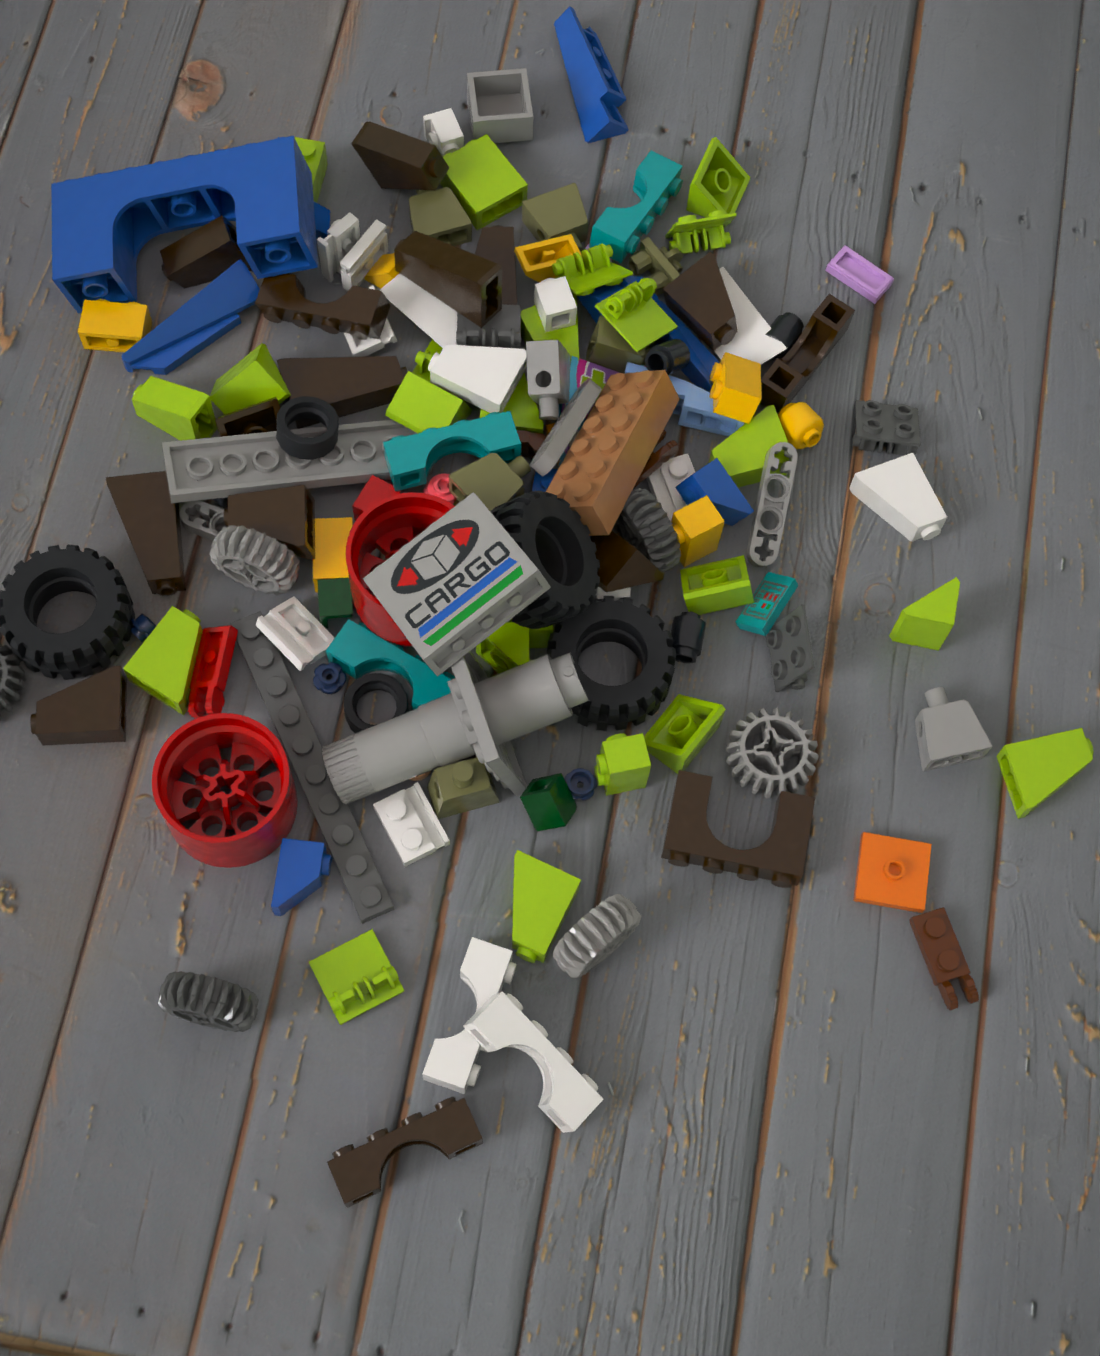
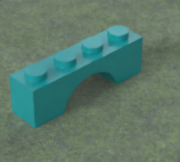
(621, 228)
(414, 455)
(363, 652)

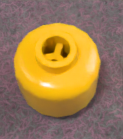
(801, 425)

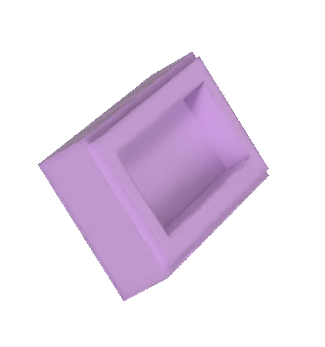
(859, 274)

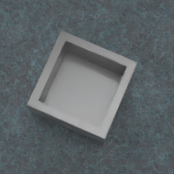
(500, 105)

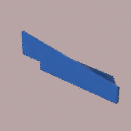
(591, 79)
(195, 323)
(701, 358)

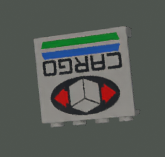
(456, 583)

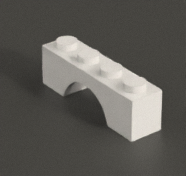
(454, 1058)
(566, 1093)

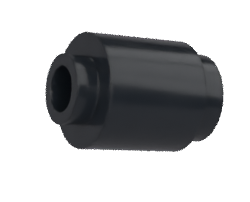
(786, 329)
(668, 356)
(688, 636)

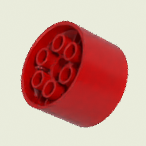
(388, 528)
(197, 748)

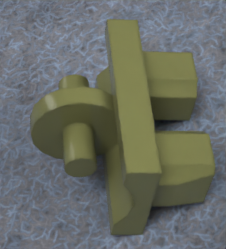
(659, 262)

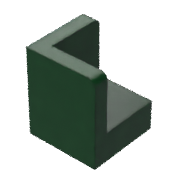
(334, 599)
(548, 802)

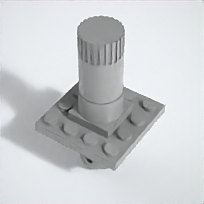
(471, 720)

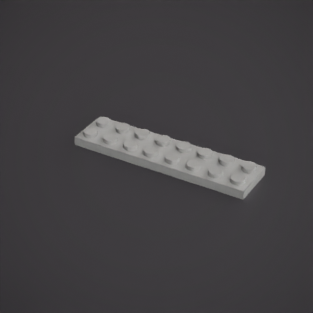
(257, 462)

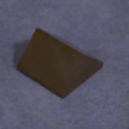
(249, 420)
(622, 564)

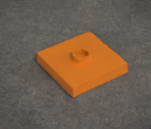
(892, 872)

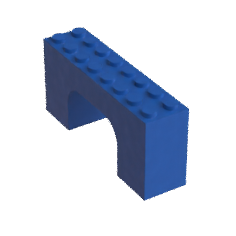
(111, 215)

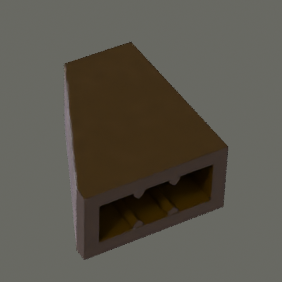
(399, 159)
(202, 254)
(703, 302)
(280, 513)
(84, 711)

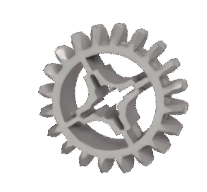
(254, 559)
(769, 726)
(596, 935)

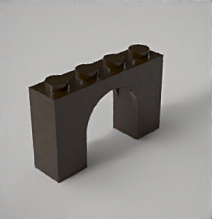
(692, 842)

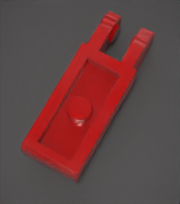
(211, 670)

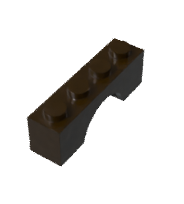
(358, 312)
(817, 340)
(360, 1169)

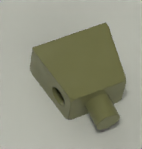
(556, 215)
(440, 216)
(611, 349)
(490, 480)
(461, 788)

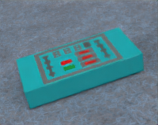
(768, 603)

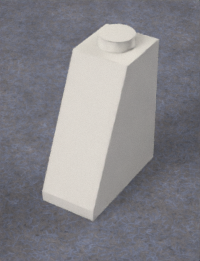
(479, 373)
(901, 497)

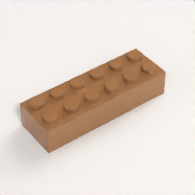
(614, 446)

